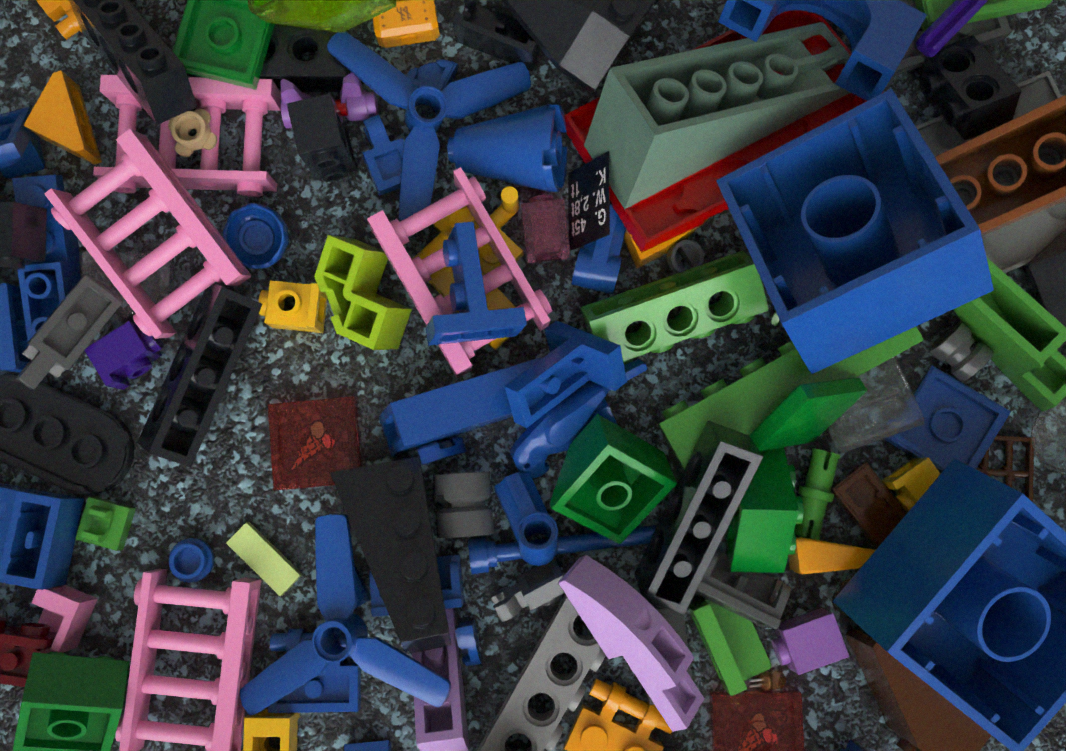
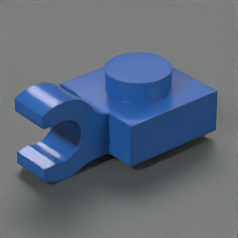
(384, 158)

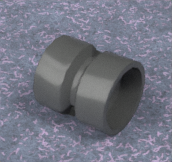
(463, 504)

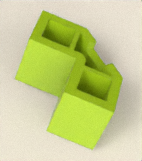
(350, 279)

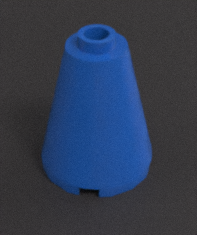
(515, 148)

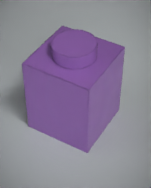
(809, 641)

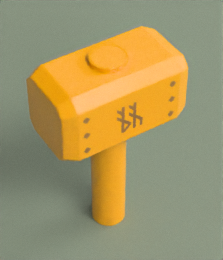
(407, 23)

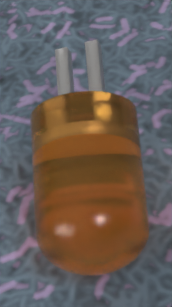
(769, 680)

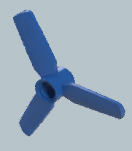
(455, 101)
(337, 603)

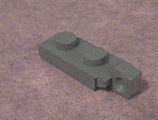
(68, 330)

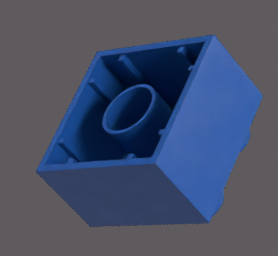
(857, 232)
(973, 602)

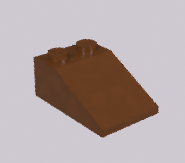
(911, 706)

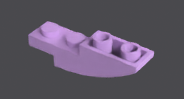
(634, 629)

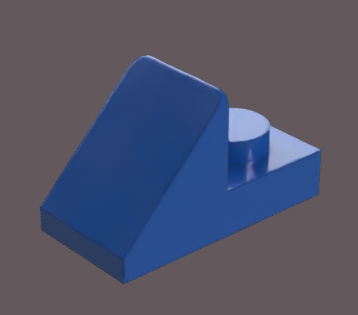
(19, 146)

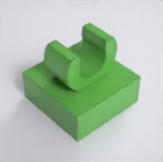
(105, 523)

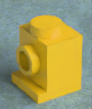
(305, 316)
(912, 481)
(265, 725)

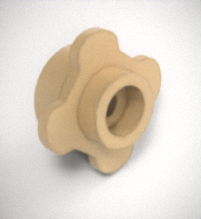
(184, 123)

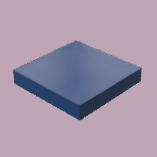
(955, 425)

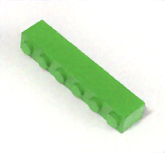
(762, 388)

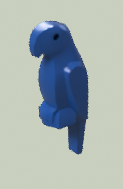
(564, 423)

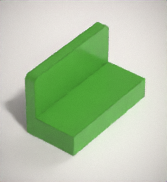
(730, 644)

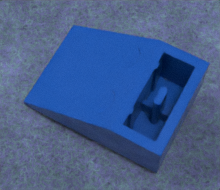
(36, 536)

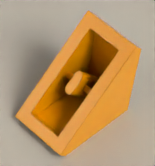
(63, 118)

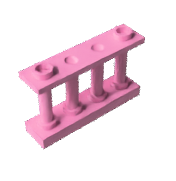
(215, 99)
(166, 195)
(417, 272)
(232, 647)

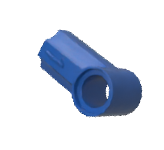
(600, 260)
(527, 516)

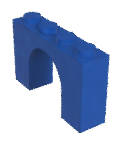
(875, 28)

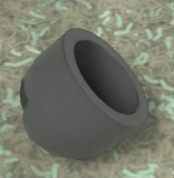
(690, 252)

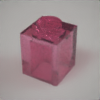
(545, 229)

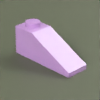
(443, 726)

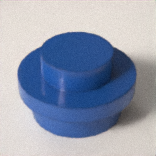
(191, 560)

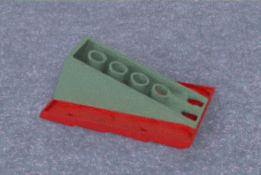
(705, 113)

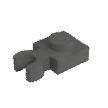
(533, 589)

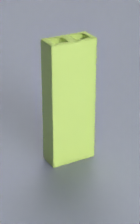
(264, 558)

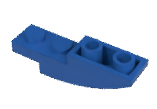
(48, 282)

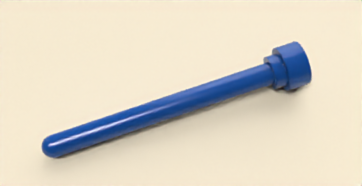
(486, 554)

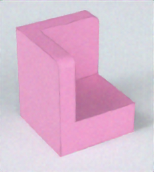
(66, 613)

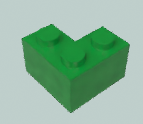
(765, 520)

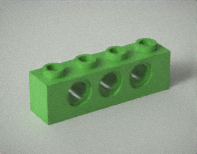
(691, 289)

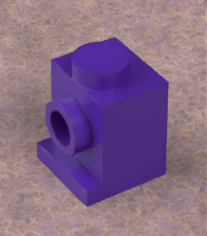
(123, 355)

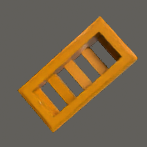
(823, 556)

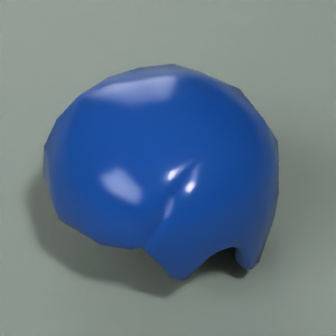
(256, 235)

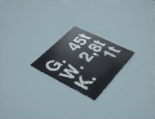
(589, 202)

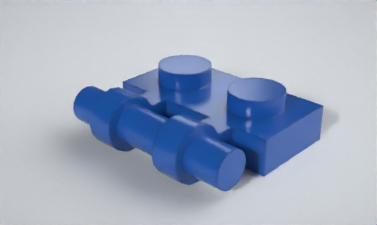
(331, 691)

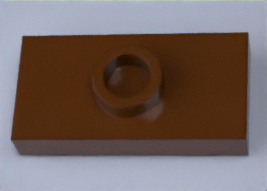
(868, 503)

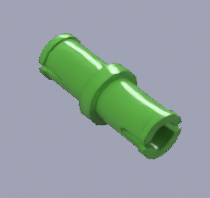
(817, 492)

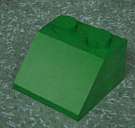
(611, 480)
(71, 703)

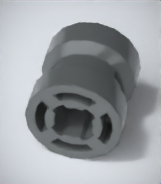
(961, 351)

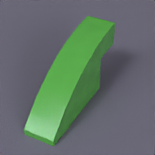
(1022, 339)

